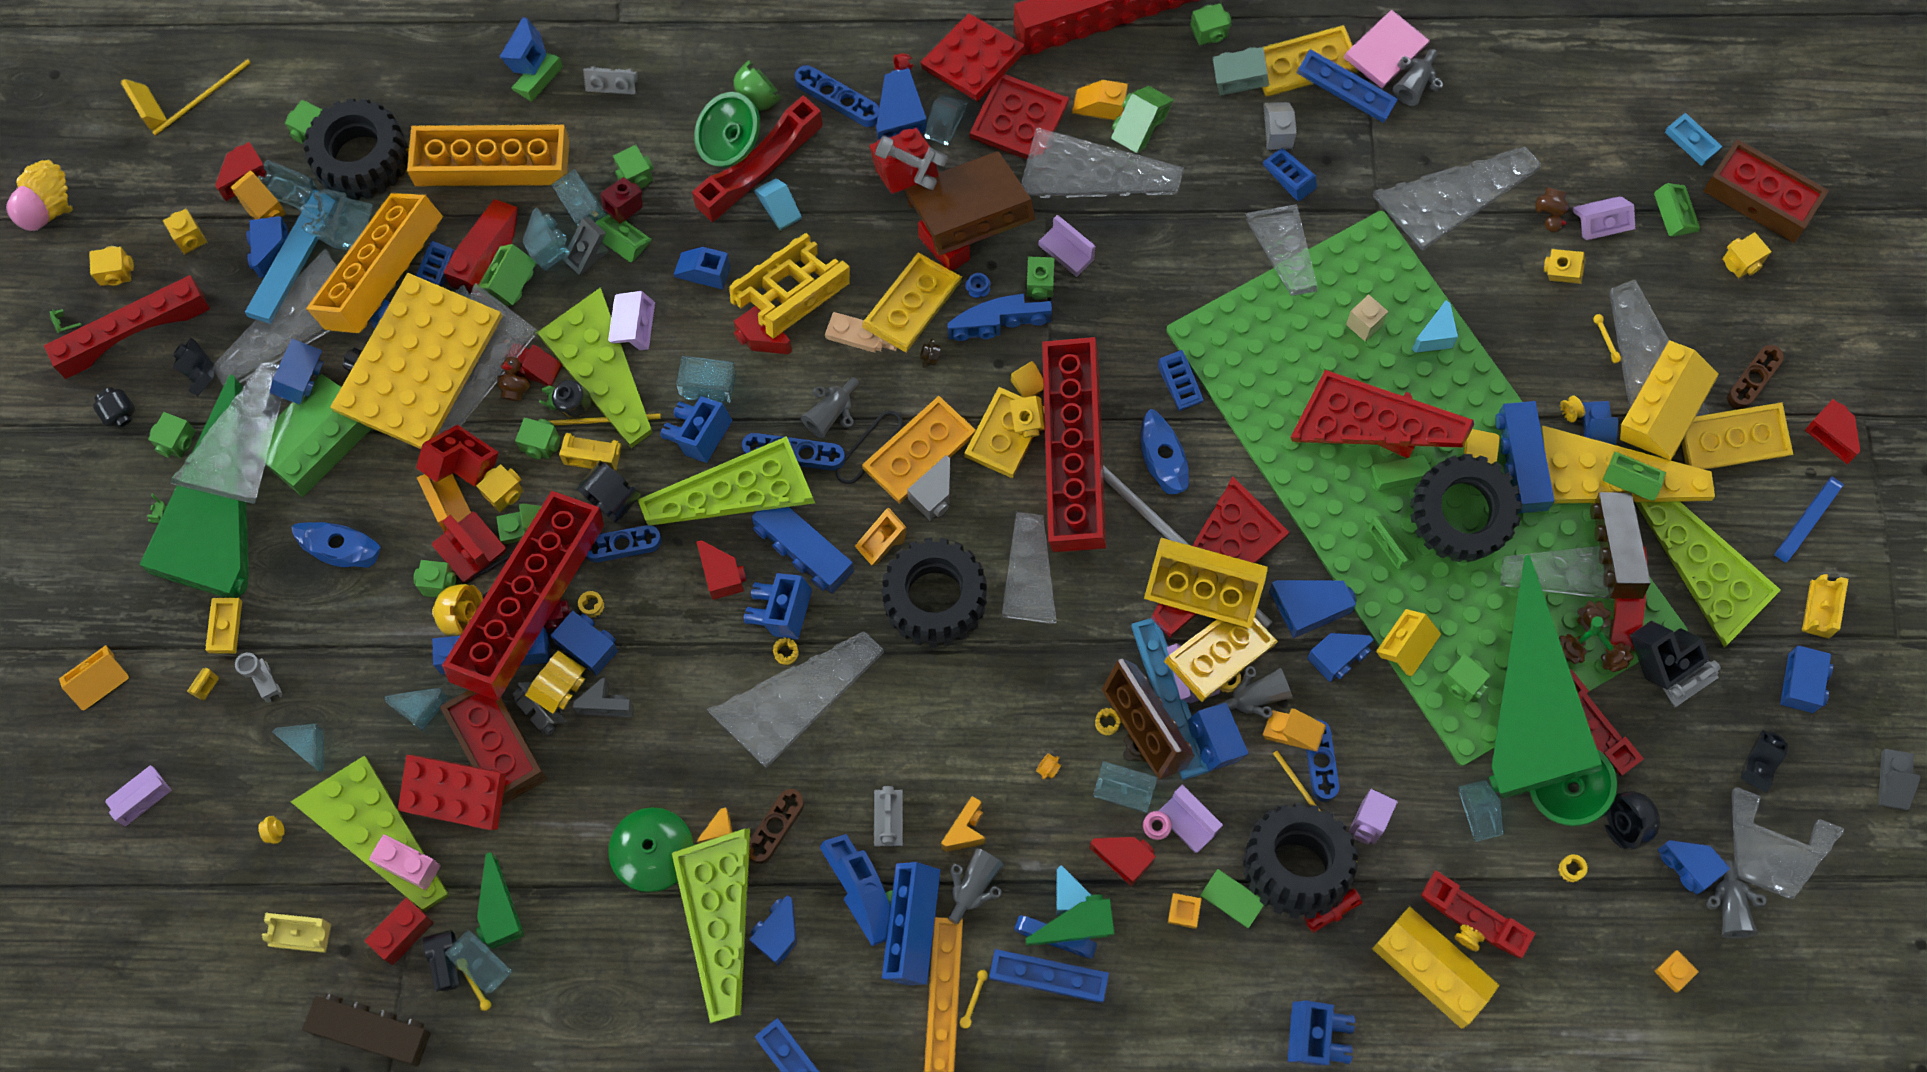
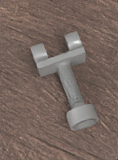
(886, 148)
(250, 666)

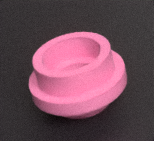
(1157, 816)

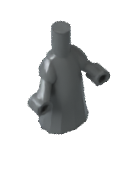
(1412, 85)
(824, 414)
(1266, 690)
(969, 891)
(1735, 908)

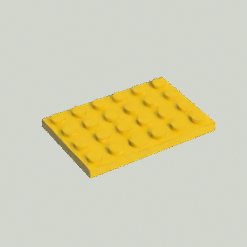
(416, 361)

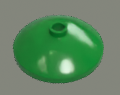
(727, 129)
(1582, 807)
(653, 868)

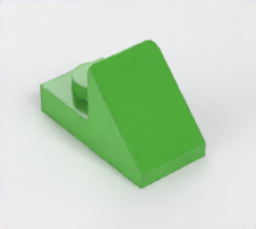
(514, 525)

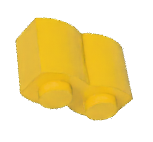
(555, 683)

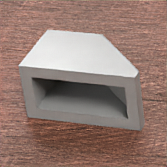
(1279, 125)
(932, 490)

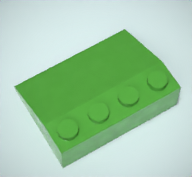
(311, 438)

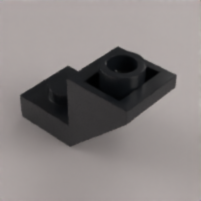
(195, 364)
(1764, 760)

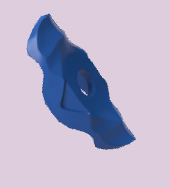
(1171, 472)
(356, 550)

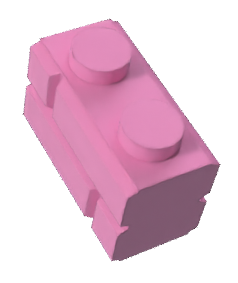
(404, 862)

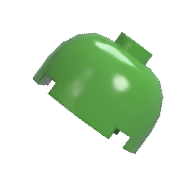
(756, 87)

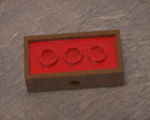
(1766, 190)
(493, 741)

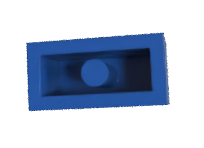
(296, 371)
(585, 642)
(1806, 679)
(1217, 737)

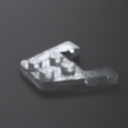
(1772, 858)

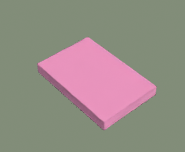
(1383, 48)

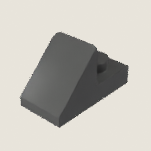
(585, 246)
(596, 702)
(1897, 779)

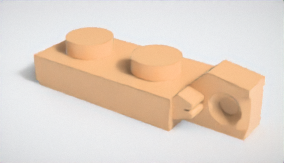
(850, 332)

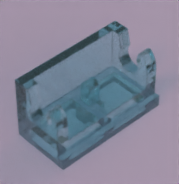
(287, 184)
(578, 197)
(1125, 787)
(478, 962)

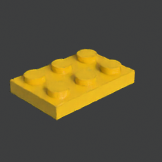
(995, 439)

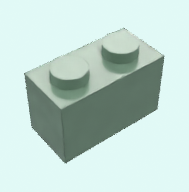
(1241, 70)

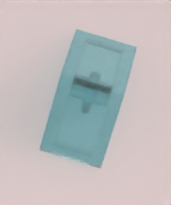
(944, 118)
(417, 706)
(306, 741)
(1482, 810)

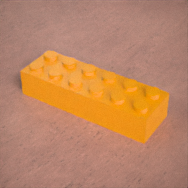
(488, 155)
(374, 263)

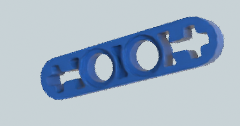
(834, 99)
(799, 444)
(1808, 519)

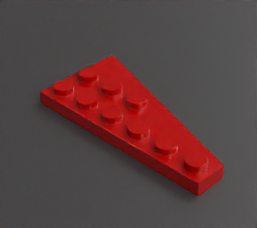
(1364, 414)
(1236, 529)

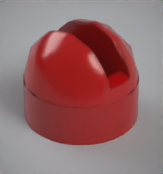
(901, 61)

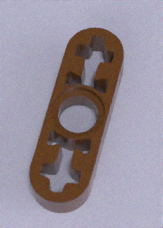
(1755, 366)
(792, 812)

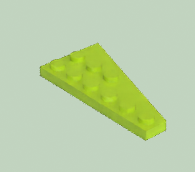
(583, 348)

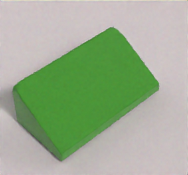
(531, 85)
(1676, 209)
(623, 238)
(1400, 472)
(1634, 476)
(1390, 543)
(1232, 898)

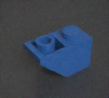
(525, 49)
(266, 240)
(704, 267)
(1337, 652)
(1694, 863)
(778, 933)

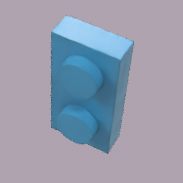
(1693, 139)

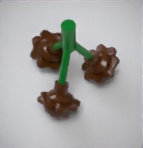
(1594, 619)

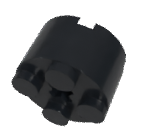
(609, 491)

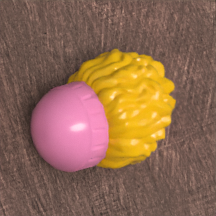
(39, 196)

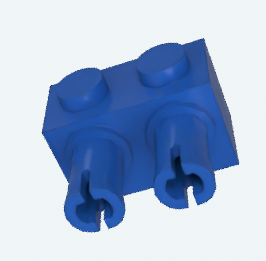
(701, 430)
(785, 607)
(1312, 1032)

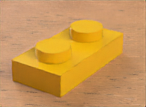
(223, 625)

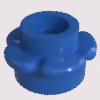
(978, 279)

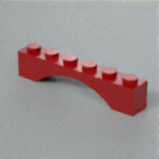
(727, 187)
(83, 346)

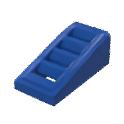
(1301, 185)
(430, 258)
(1180, 359)

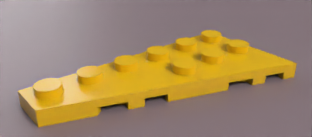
(1580, 463)

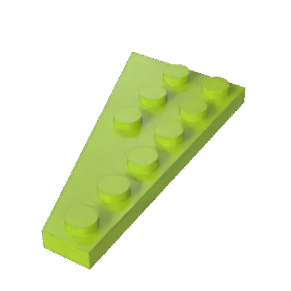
(745, 484)
(1717, 576)
(357, 814)
(714, 900)

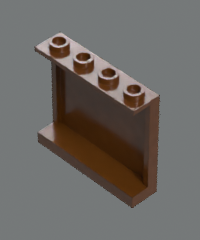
(971, 203)

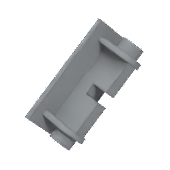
(610, 81)
(1693, 683)
(888, 817)

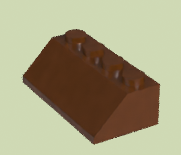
(1147, 720)

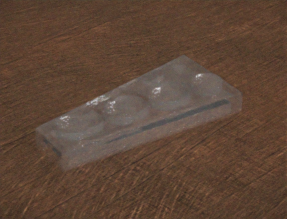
(1560, 571)
(1029, 577)

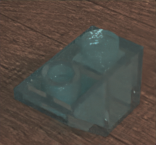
(543, 240)

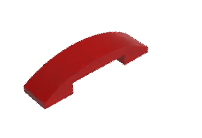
(1627, 618)
(1607, 740)
(1466, 910)

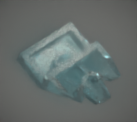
(336, 218)

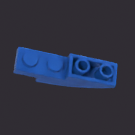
(987, 317)
(863, 887)

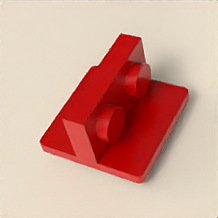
(468, 545)

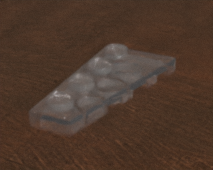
(1285, 244)

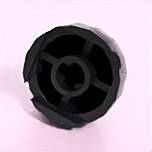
(1632, 820)

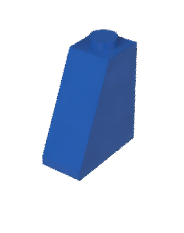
(899, 106)
(1311, 603)

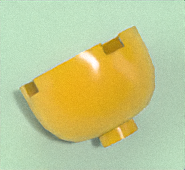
(455, 608)

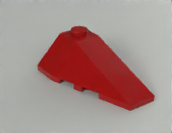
(480, 245)

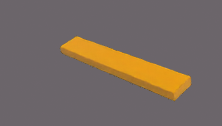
(943, 996)

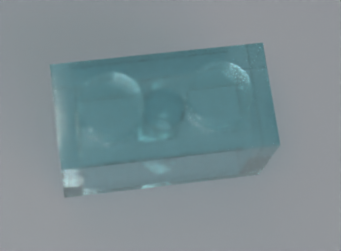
(706, 378)

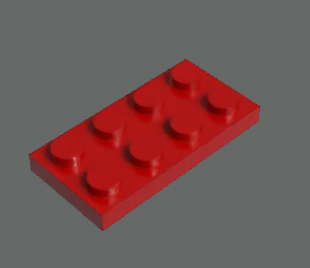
(452, 792)

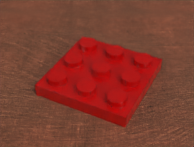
(973, 57)
(1014, 112)

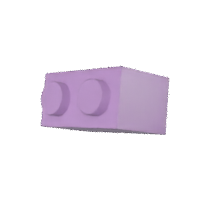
(1372, 817)

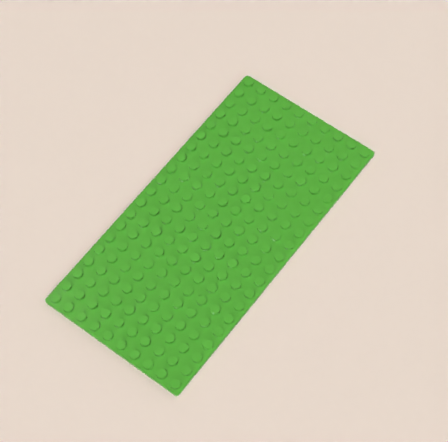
(1260, 365)

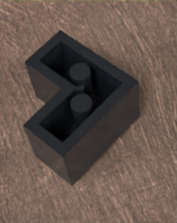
(1666, 654)

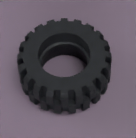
(347, 122)
(1497, 492)
(926, 559)
(1309, 829)

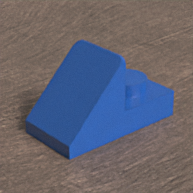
(1599, 423)

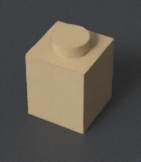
(1367, 317)

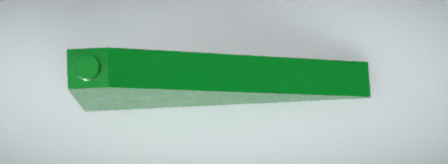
(201, 533)
(1541, 718)

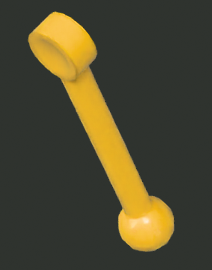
(1615, 356)
(485, 1004)
(965, 1021)

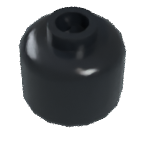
(571, 398)
(113, 407)

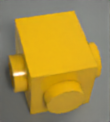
(184, 231)
(1746, 255)
(1572, 262)
(111, 266)
(1021, 410)
(500, 487)

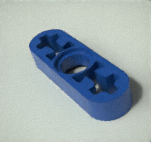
(631, 550)
(1331, 780)
(1083, 948)

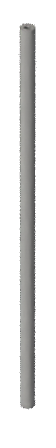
(1158, 523)

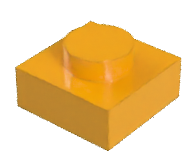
(1184, 910)
(1676, 971)

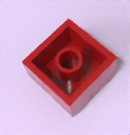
(899, 174)

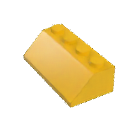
(1668, 401)
(1206, 582)
(1436, 968)

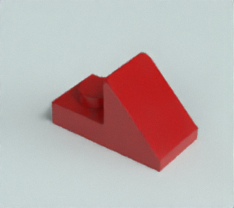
(539, 366)

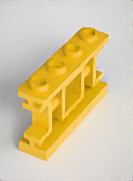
(800, 299)

